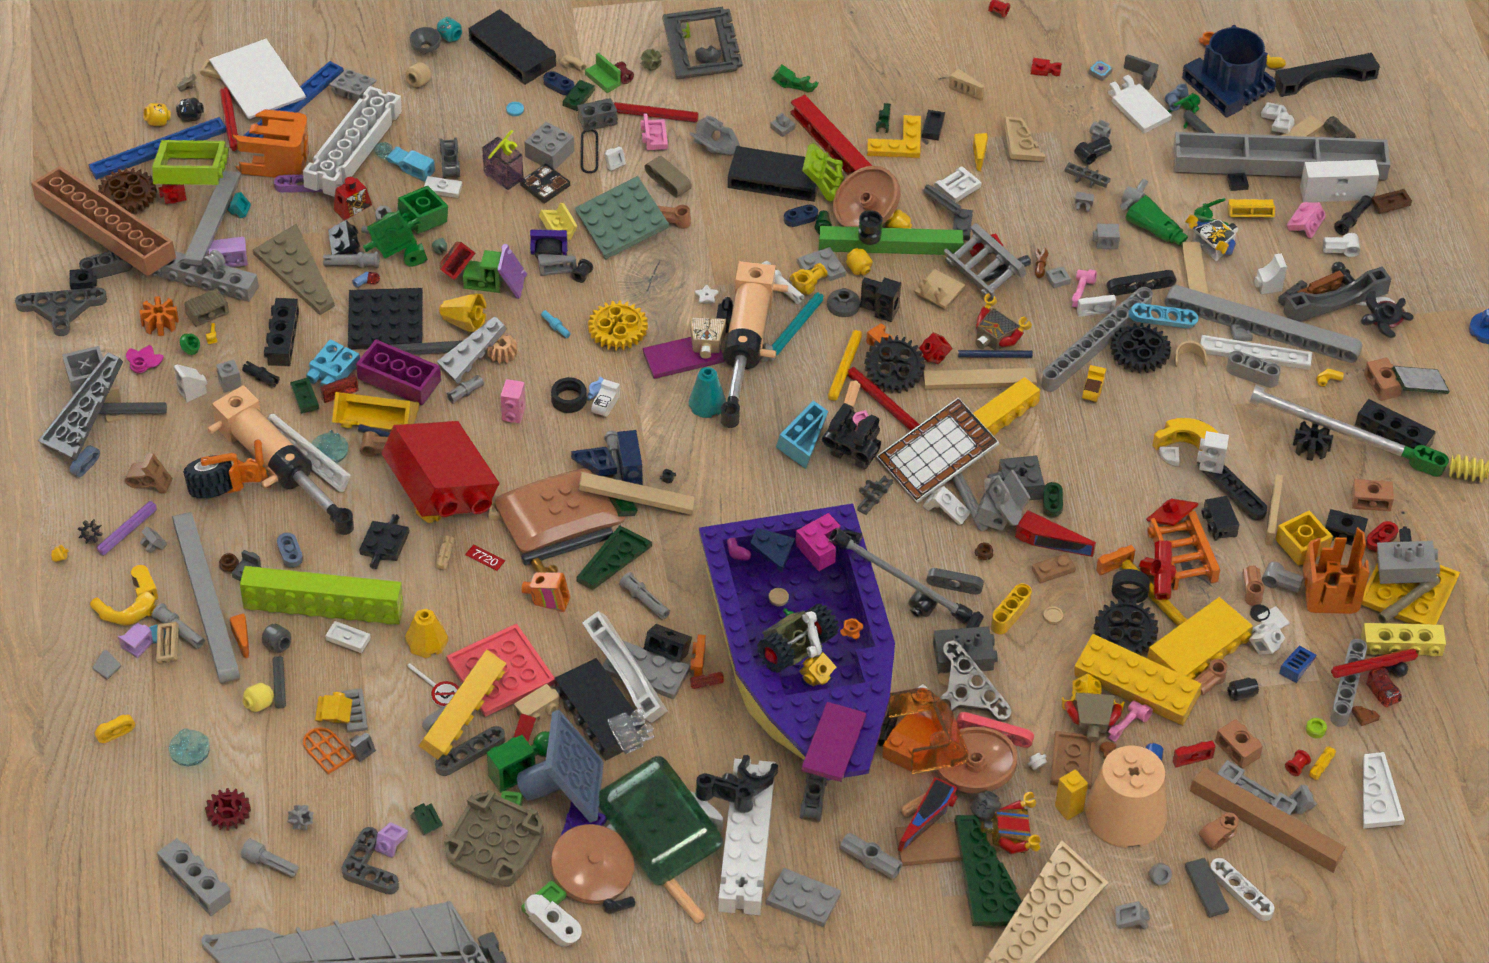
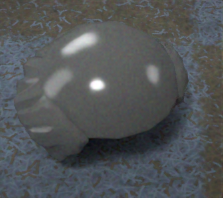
(707, 55)

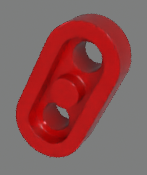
(1379, 535)

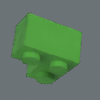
(484, 274)

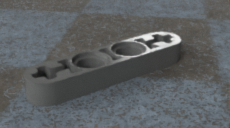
(472, 753)

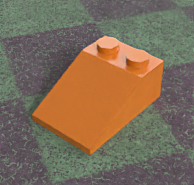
(910, 733)

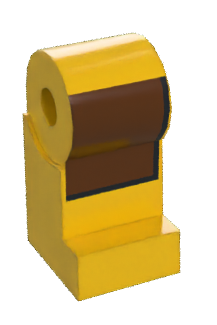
(1094, 383)
(143, 580)

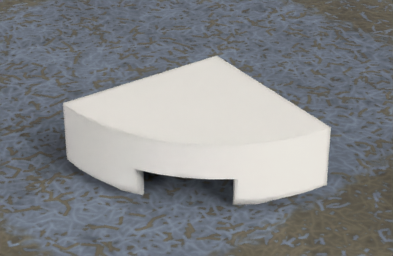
(1170, 455)

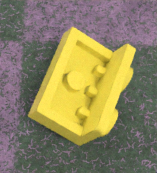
(559, 220)

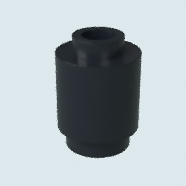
(1243, 689)

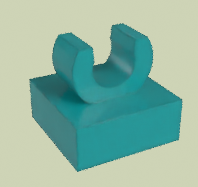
(239, 205)

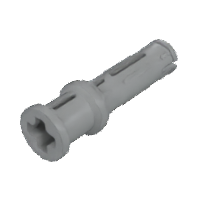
(360, 259)
(639, 591)
(166, 616)

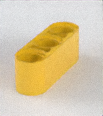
(1011, 608)

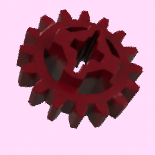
(228, 809)

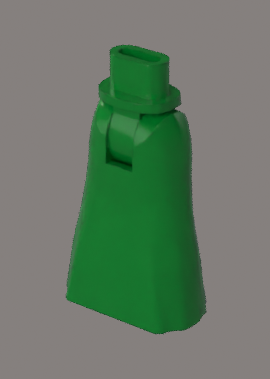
(1150, 216)

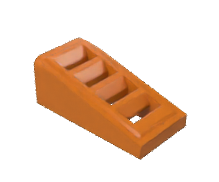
(239, 630)

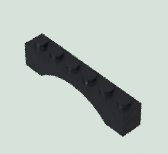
(1358, 67)

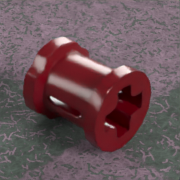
(623, 72)

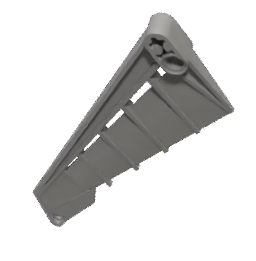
(397, 934)

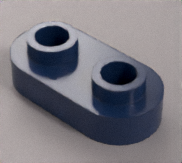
(558, 82)
(801, 215)

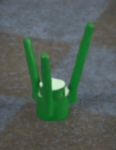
(1189, 103)
(1205, 213)

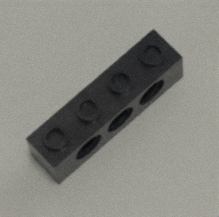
(282, 332)
(1393, 425)

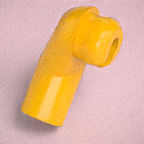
(1323, 377)

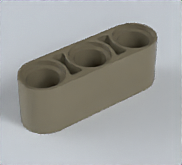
(668, 176)

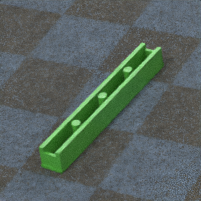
(893, 240)

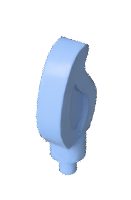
(594, 388)

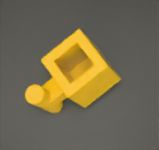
(334, 708)

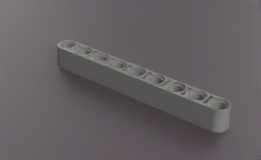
(1092, 342)

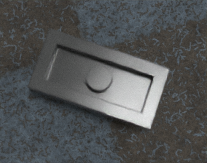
(963, 222)

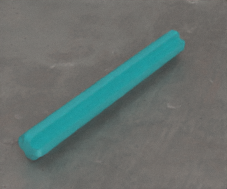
(797, 322)

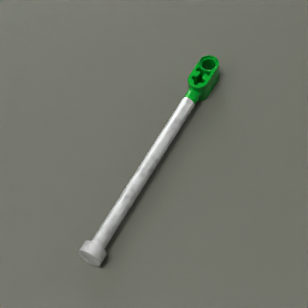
(1420, 458)

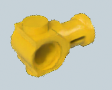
(806, 280)

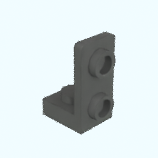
(1146, 68)

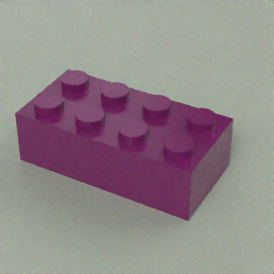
(398, 372)

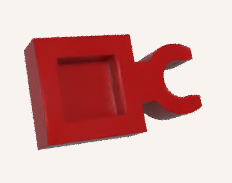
(1043, 67)

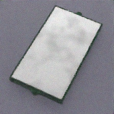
(1420, 379)

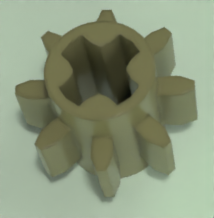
(651, 59)

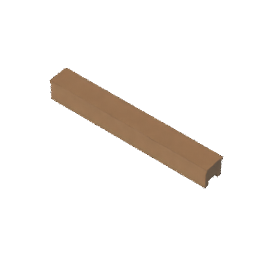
(1268, 819)

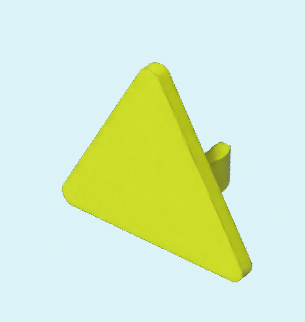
(505, 144)

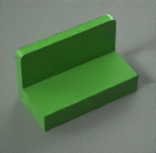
(604, 74)

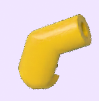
(1275, 62)

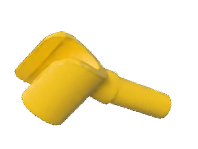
(211, 337)

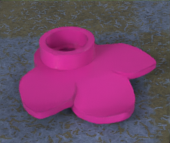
(143, 359)

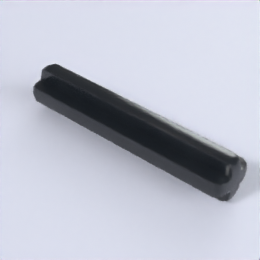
(1025, 260)

